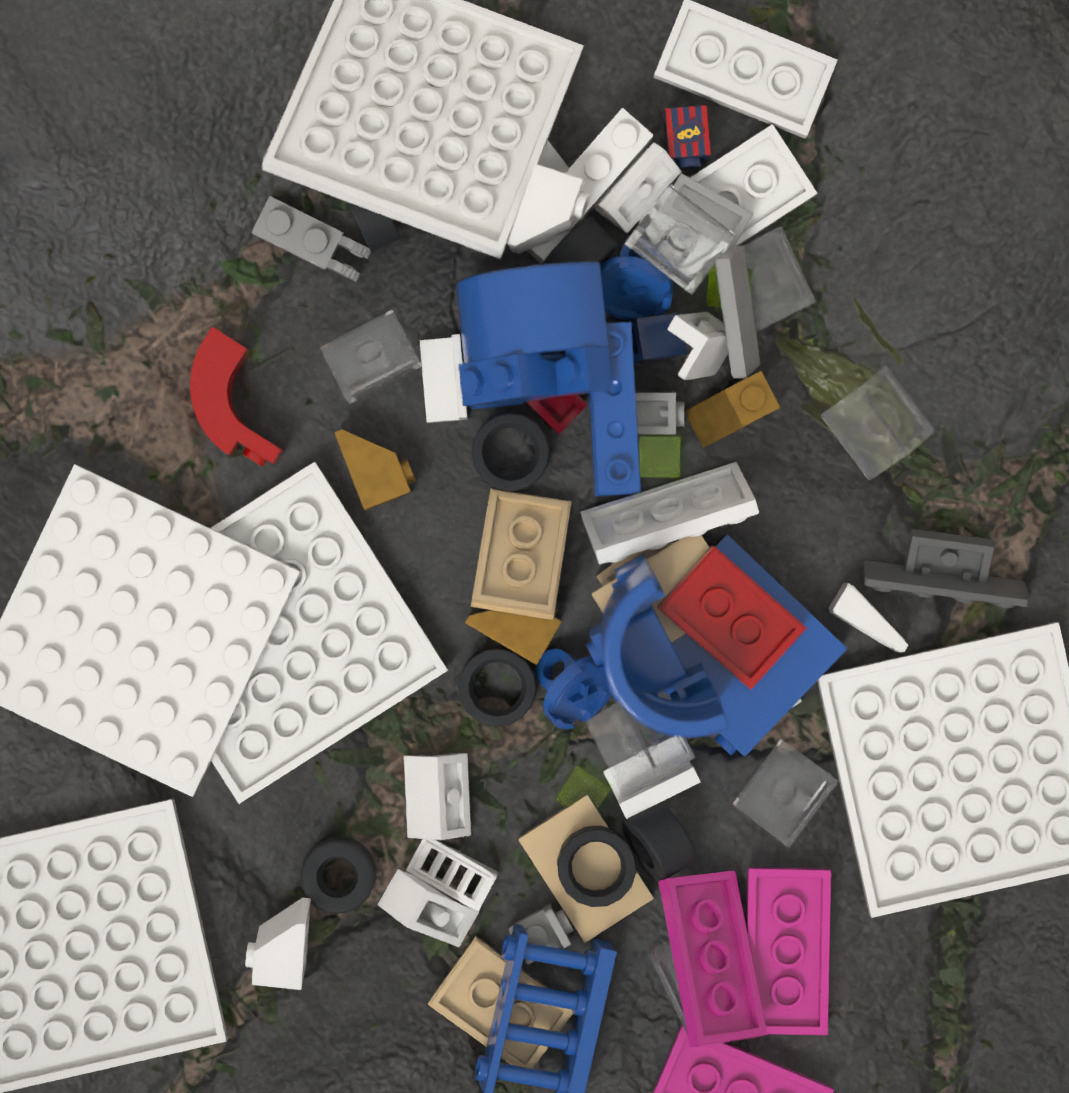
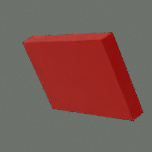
(731, 617)

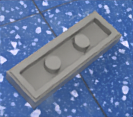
(737, 312)

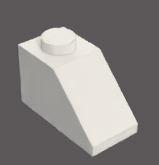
(547, 208)
(427, 909)
(281, 948)

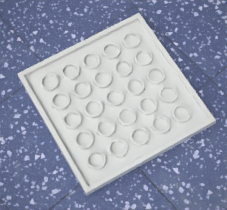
(425, 114)
(137, 629)
(338, 647)
(954, 767)
(101, 948)

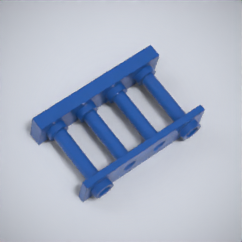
(616, 421)
(585, 1004)

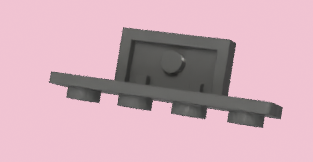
(948, 568)

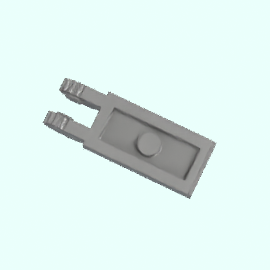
(306, 237)

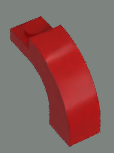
(211, 396)

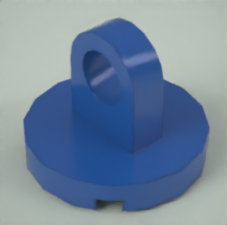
(634, 286)
(576, 692)

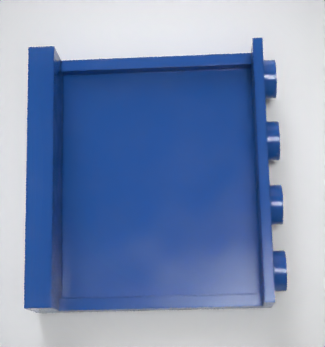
(758, 710)

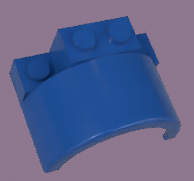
(526, 312)
(644, 662)

